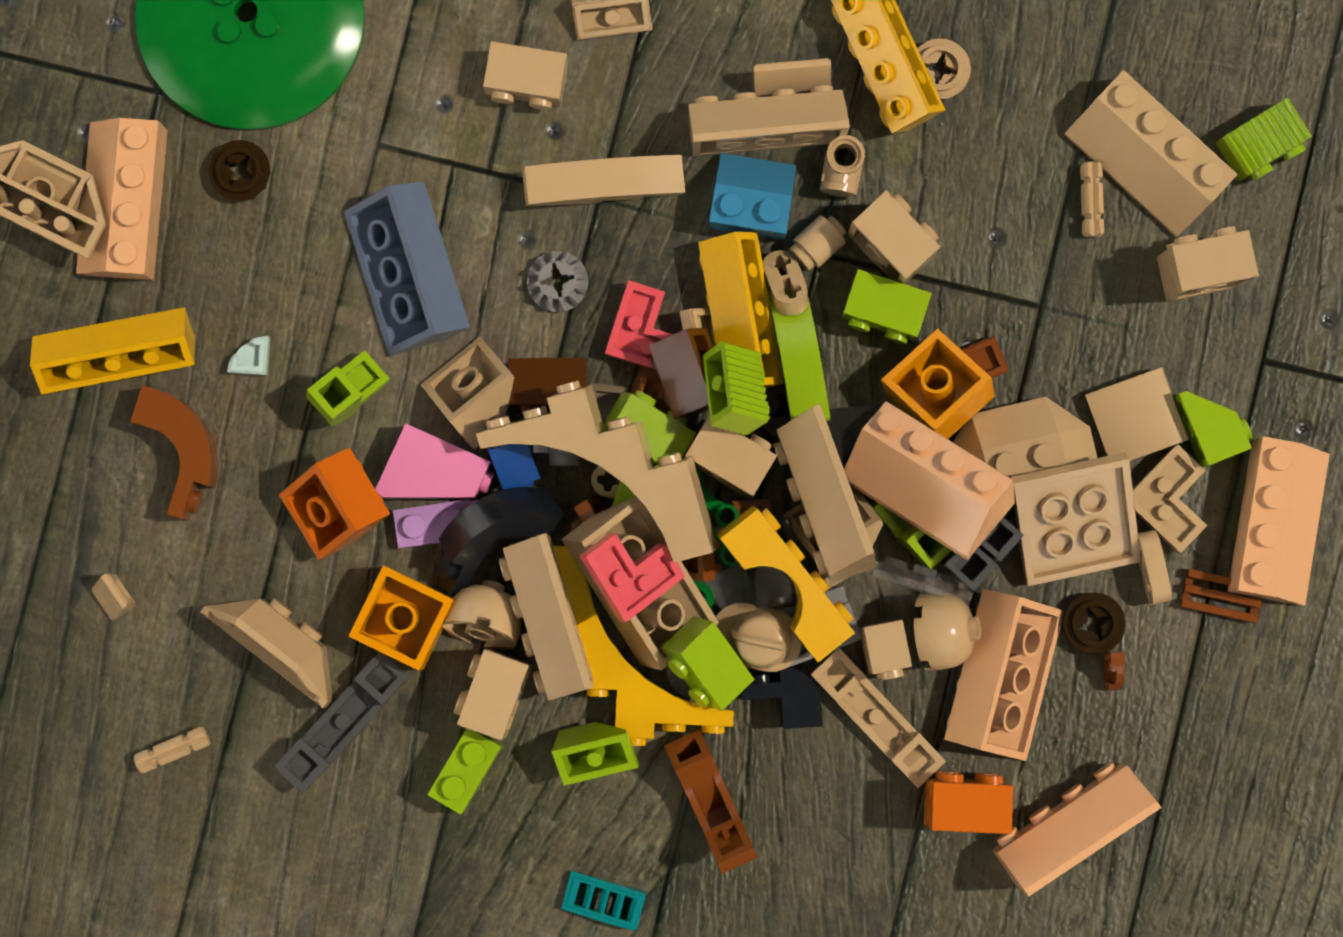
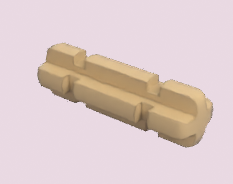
(1092, 199)
(171, 750)

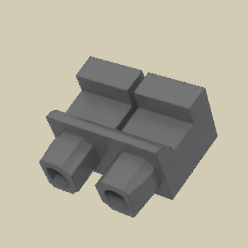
(984, 559)

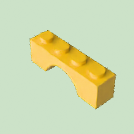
(817, 621)

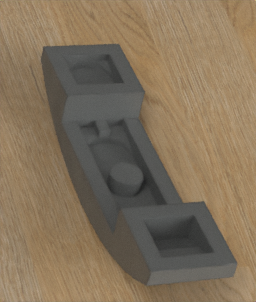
(341, 722)

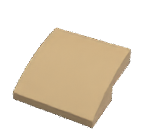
(1137, 415)

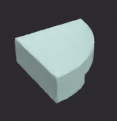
(251, 358)

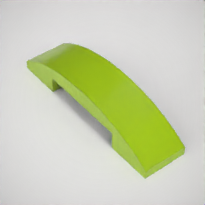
(800, 361)

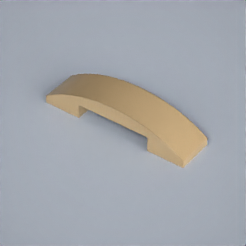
(877, 718)

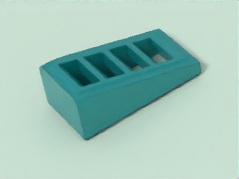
(614, 918)

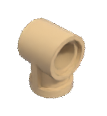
(840, 179)

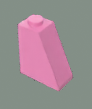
(433, 469)

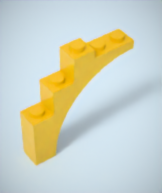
(638, 699)

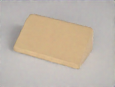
(610, 17)
(791, 75)

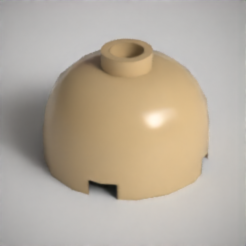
(485, 615)
(944, 631)

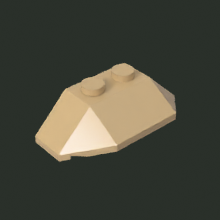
(50, 197)
(1027, 437)
(278, 642)

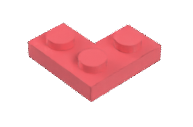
(635, 325)
(630, 584)

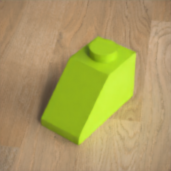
(1212, 429)
(592, 752)

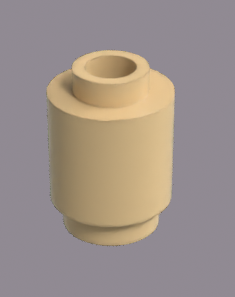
(818, 242)

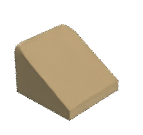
(113, 596)

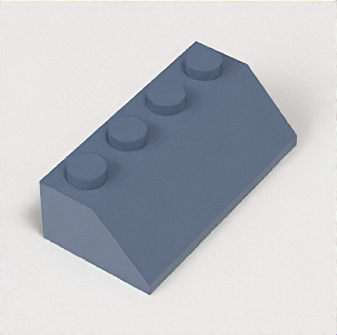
(406, 267)

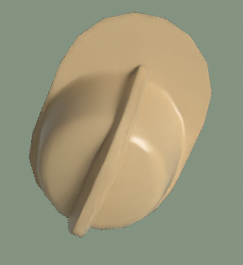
(759, 636)

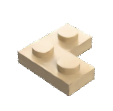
(1159, 502)

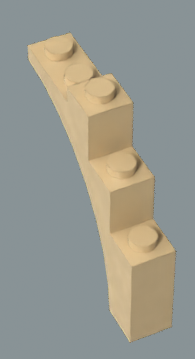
(575, 425)

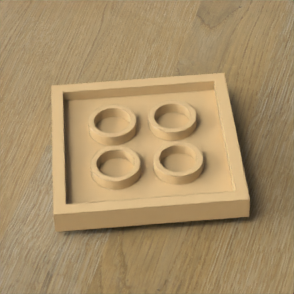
(1076, 519)

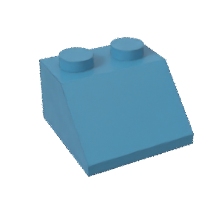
(752, 196)

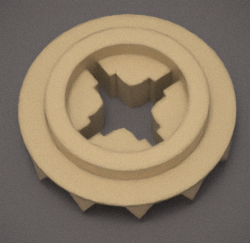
(955, 60)

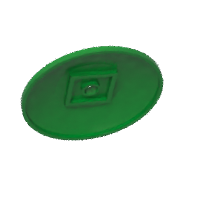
(253, 70)

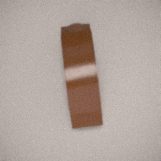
(192, 441)
(711, 801)

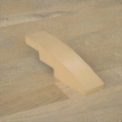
(603, 180)

